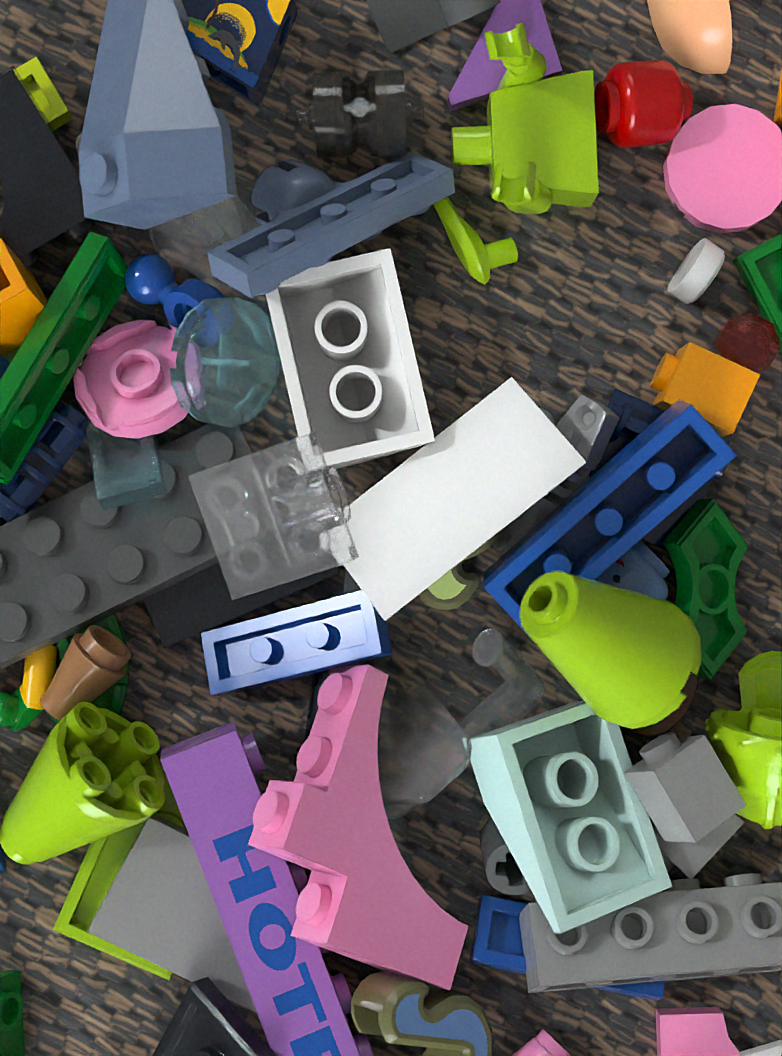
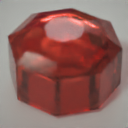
(748, 342)

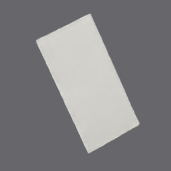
(455, 496)

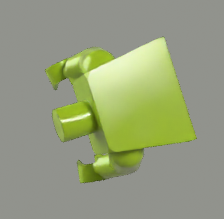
(536, 132)

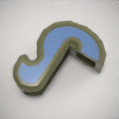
(421, 1016)

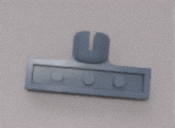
(317, 218)

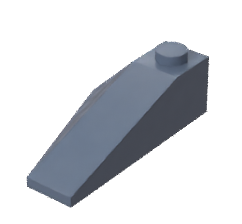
(149, 126)

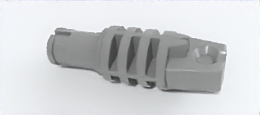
(588, 429)

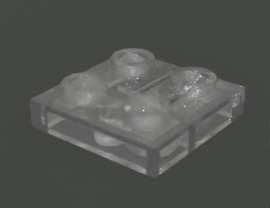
(275, 515)

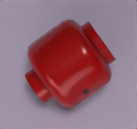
(642, 103)

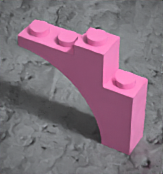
(336, 825)

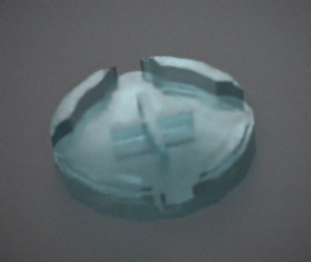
(225, 361)

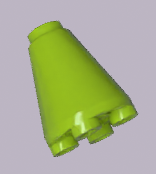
(84, 785)

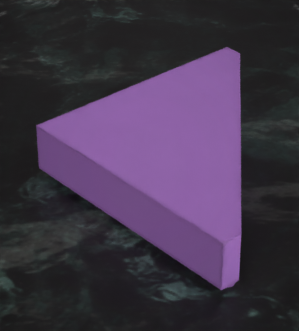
(482, 75)

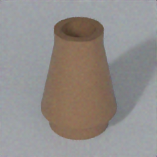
(86, 671)

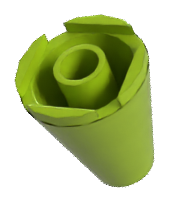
(613, 645)

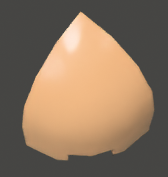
(694, 32)

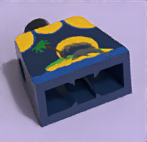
(240, 40)

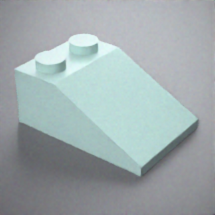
(570, 813)

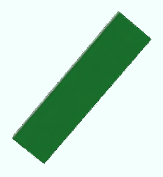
(56, 347)

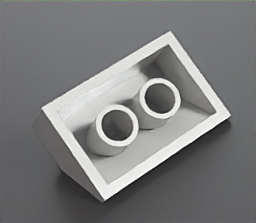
(350, 359)

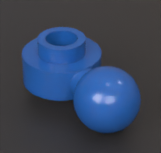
(152, 282)

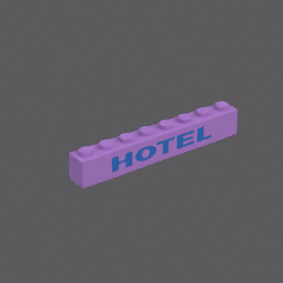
(257, 897)

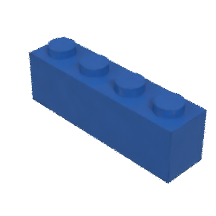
(614, 505)

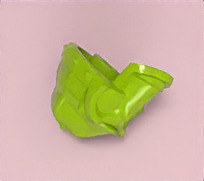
(751, 739)

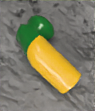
(24, 704)

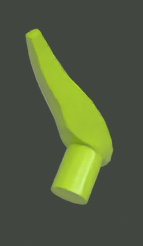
(469, 247)

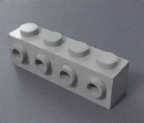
(661, 937)

